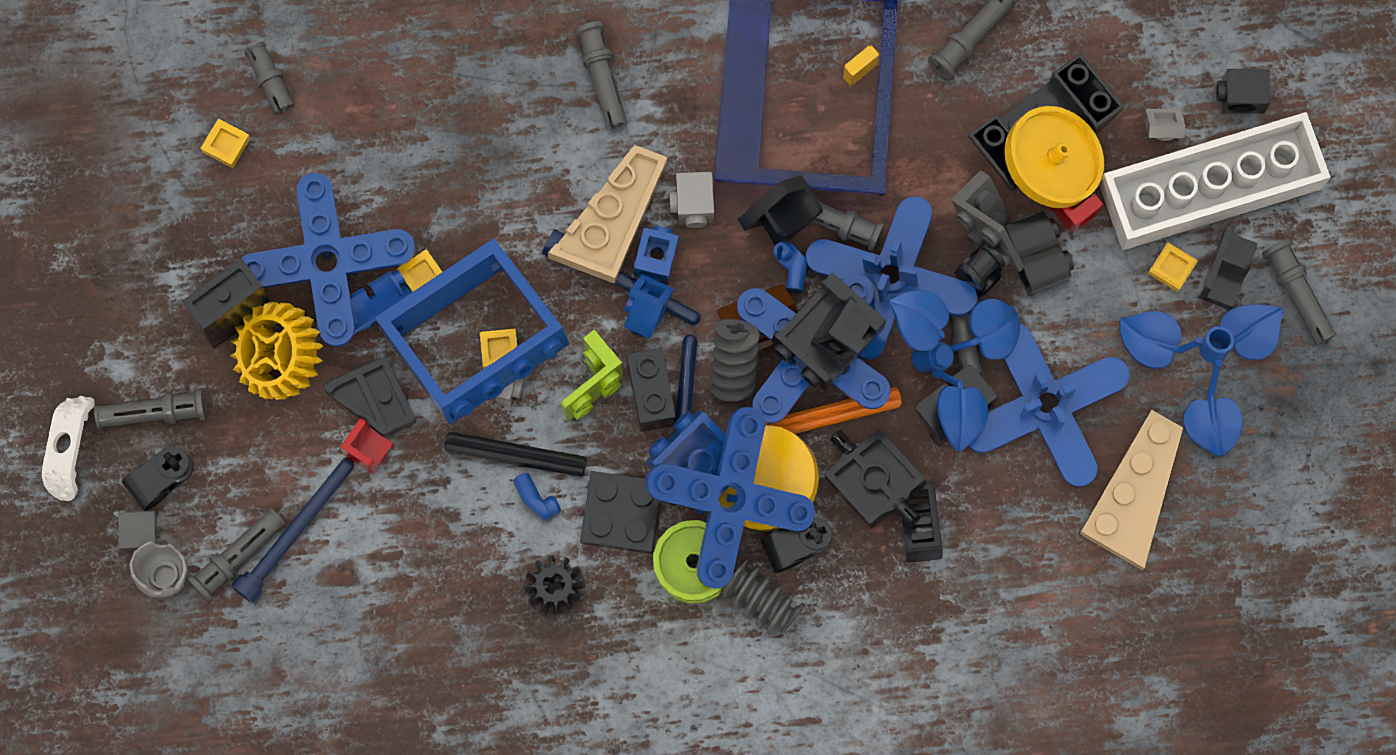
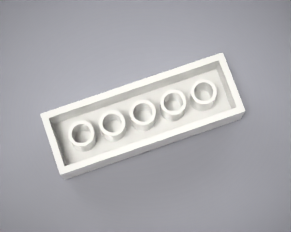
(1214, 181)

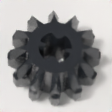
(549, 575)

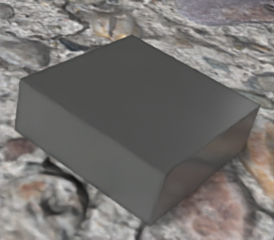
(136, 529)

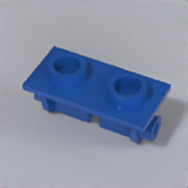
(387, 291)

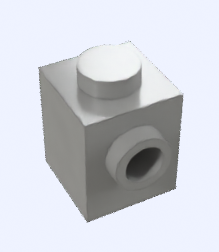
(693, 199)

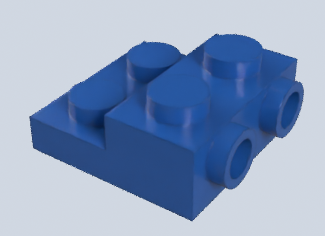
(693, 446)

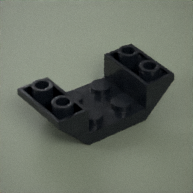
(1071, 87)

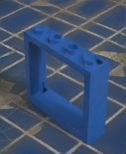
(445, 290)

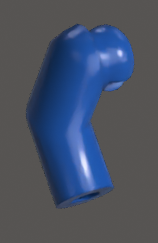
(795, 264)
(532, 498)

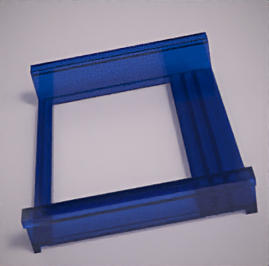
(744, 100)

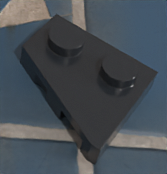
(374, 396)

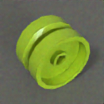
(671, 567)

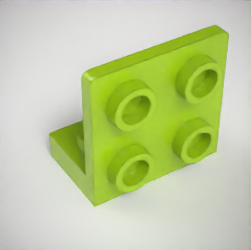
(605, 382)

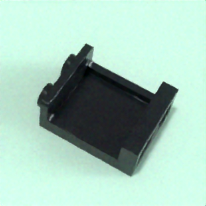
(225, 301)
(795, 342)

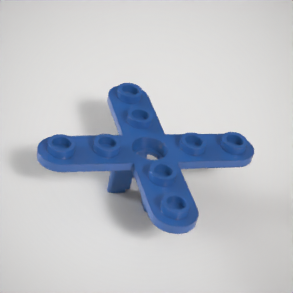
(323, 236)
(899, 250)
(785, 383)
(1058, 426)
(752, 501)

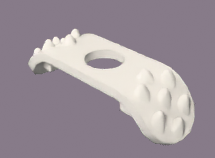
(59, 468)

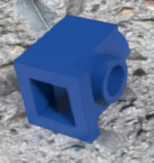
(652, 240)
(646, 305)

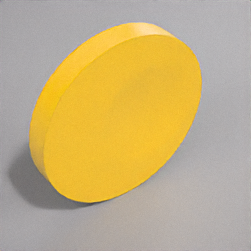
(1054, 157)
(782, 464)

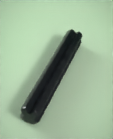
(515, 454)

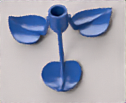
(1249, 328)
(996, 330)

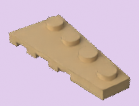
(609, 224)
(1133, 499)

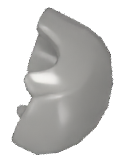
(158, 570)

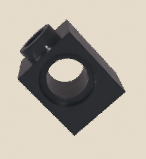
(1244, 91)

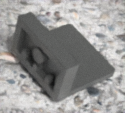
(984, 217)

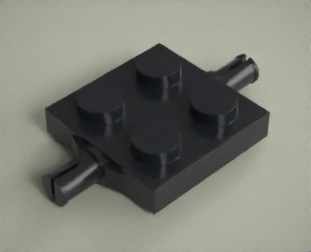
(875, 478)

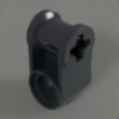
(982, 269)
(155, 480)
(790, 548)

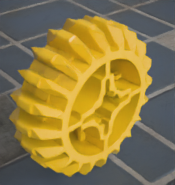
(288, 351)

